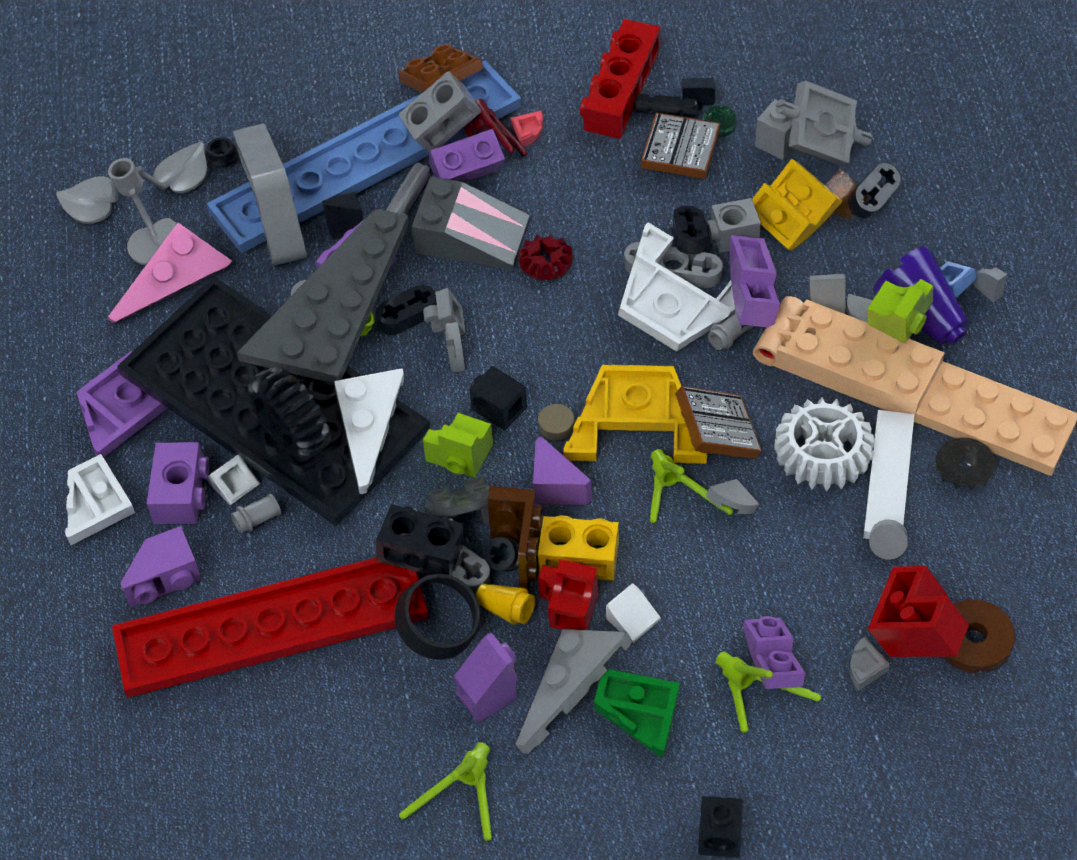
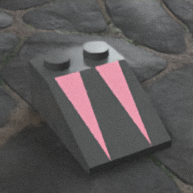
(467, 225)

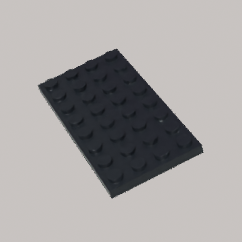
(197, 375)

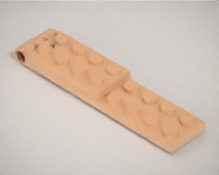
(914, 380)

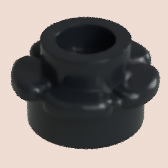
(221, 152)

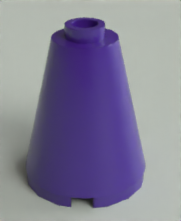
(944, 317)

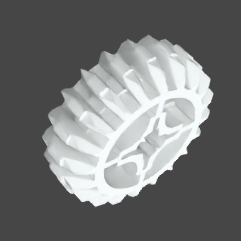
(823, 456)

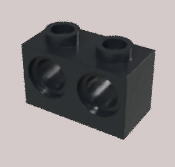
(417, 549)

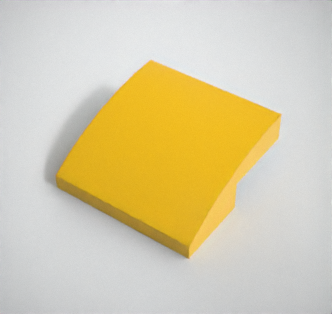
(794, 205)

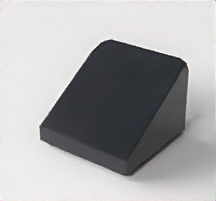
(700, 88)

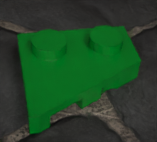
(639, 706)

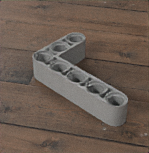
(271, 192)

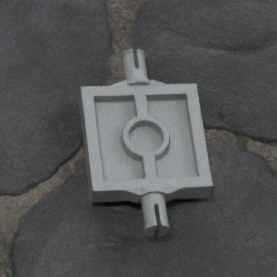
(823, 123)

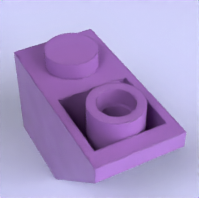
(160, 568)
(487, 678)

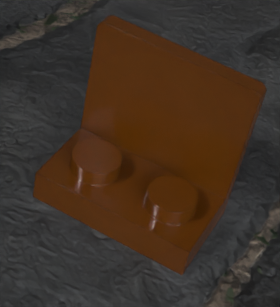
(517, 516)

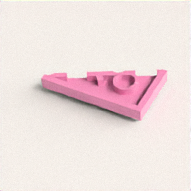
(177, 263)

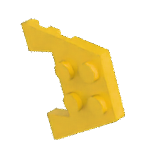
(632, 401)

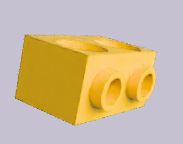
(580, 538)

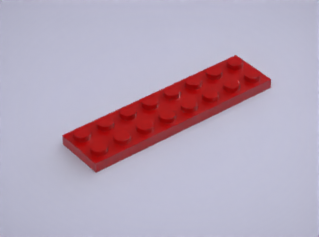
(262, 624)

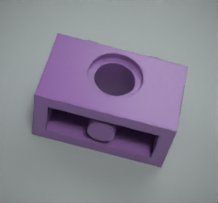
(468, 158)
(166, 498)

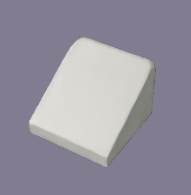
(233, 480)
(631, 613)

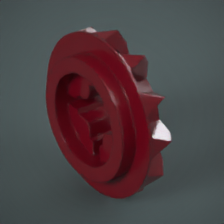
(537, 266)

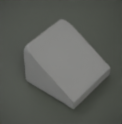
(828, 291)

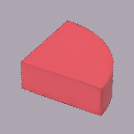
(527, 127)

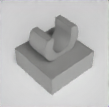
(446, 311)

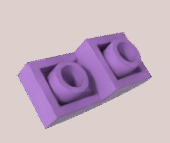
(771, 649)

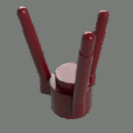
(488, 120)

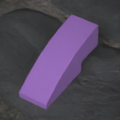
(753, 281)

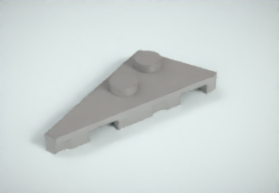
(570, 673)

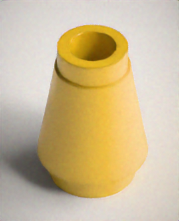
(507, 602)

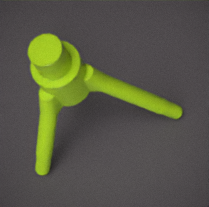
(668, 474)
(742, 676)
(469, 772)

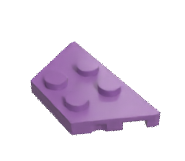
(115, 409)

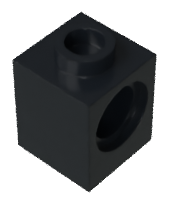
(498, 397)
(720, 826)

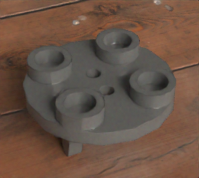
(459, 501)

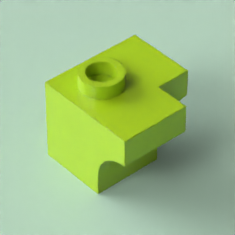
(900, 309)
(460, 445)

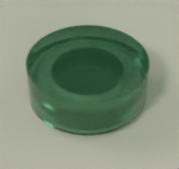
(724, 116)

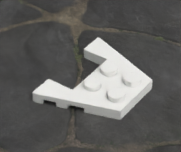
(666, 303)

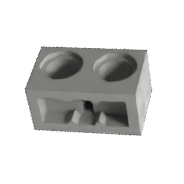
(439, 112)

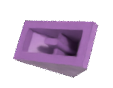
(557, 478)

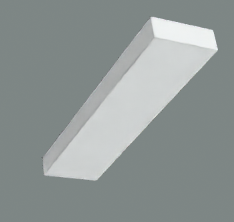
(889, 468)

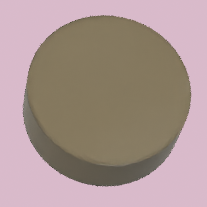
(556, 422)

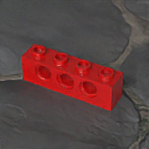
(620, 78)

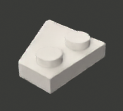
(94, 499)

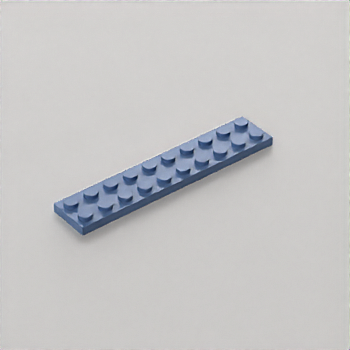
(350, 162)

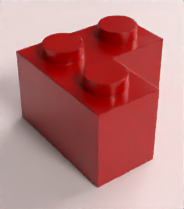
(917, 616)

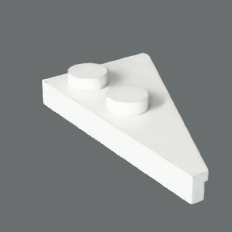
(366, 410)

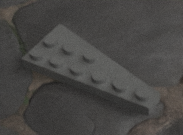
(326, 315)

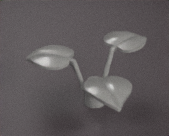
(92, 198)

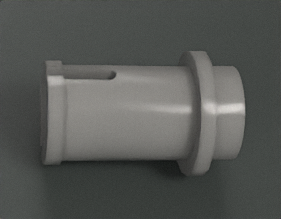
(722, 335)
(255, 513)

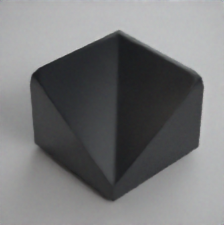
(342, 214)

